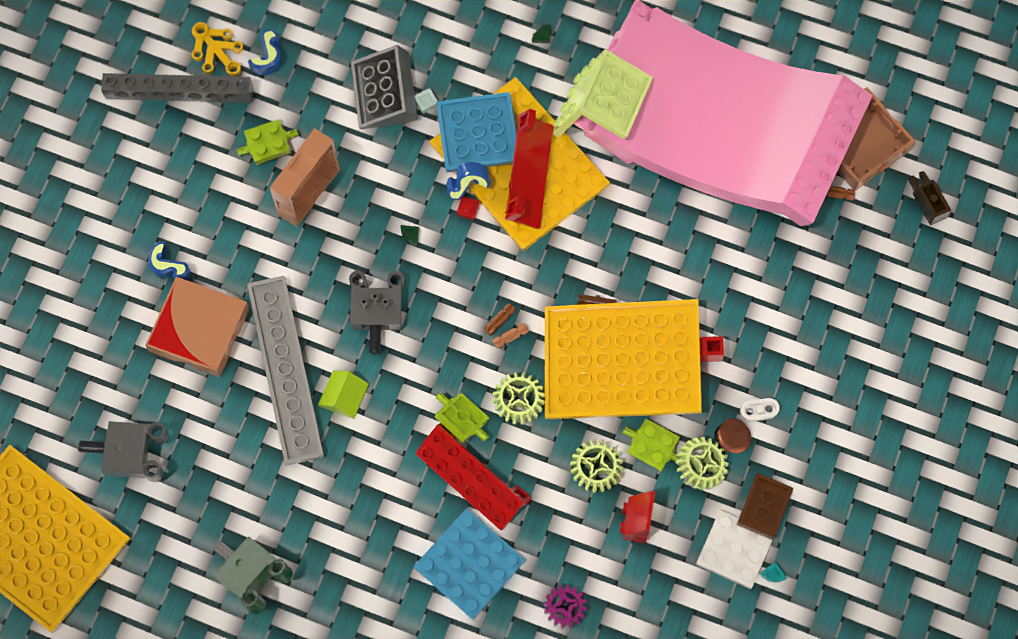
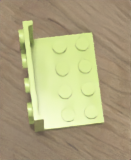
(606, 93)

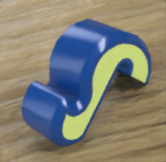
(273, 59)
(465, 175)
(166, 268)

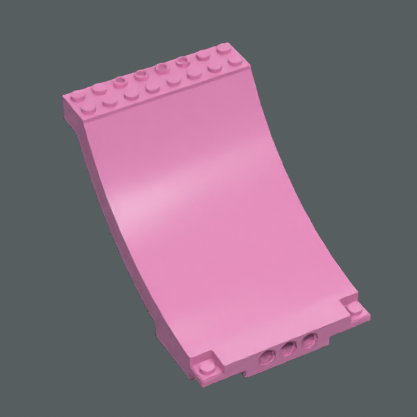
(732, 118)

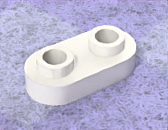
(758, 409)

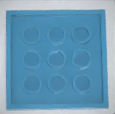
(477, 130)
(469, 564)

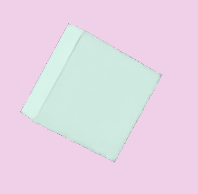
(426, 100)

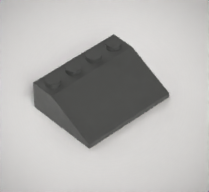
(384, 88)

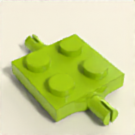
(267, 142)
(462, 417)
(652, 444)

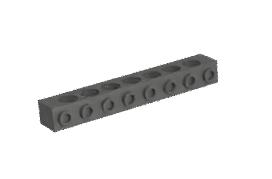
(177, 88)

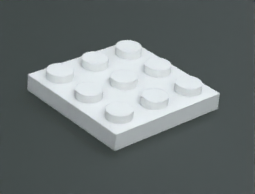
(733, 551)

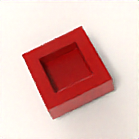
(468, 208)

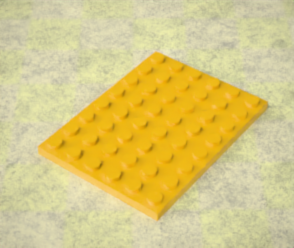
(569, 182)
(622, 359)
(48, 542)

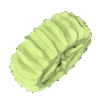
(513, 392)
(588, 462)
(716, 465)

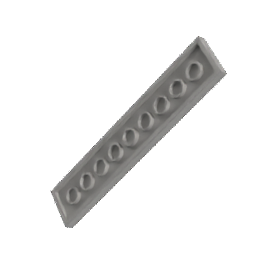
(285, 370)

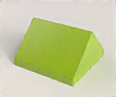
(343, 393)

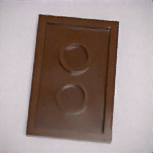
(764, 506)

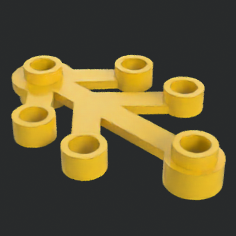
(215, 47)

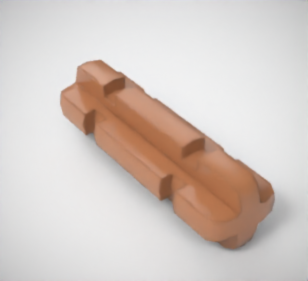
(510, 335)

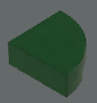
(542, 35)
(410, 234)

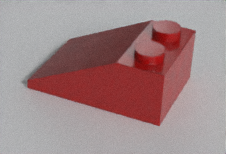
(638, 517)

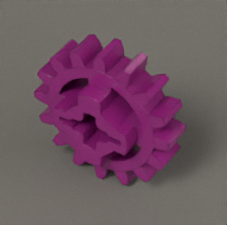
(556, 608)

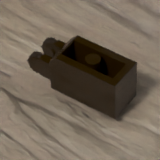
(929, 198)

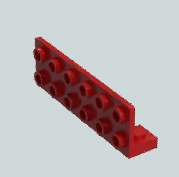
(529, 170)
(471, 477)

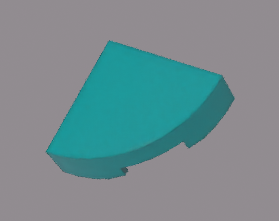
(773, 574)

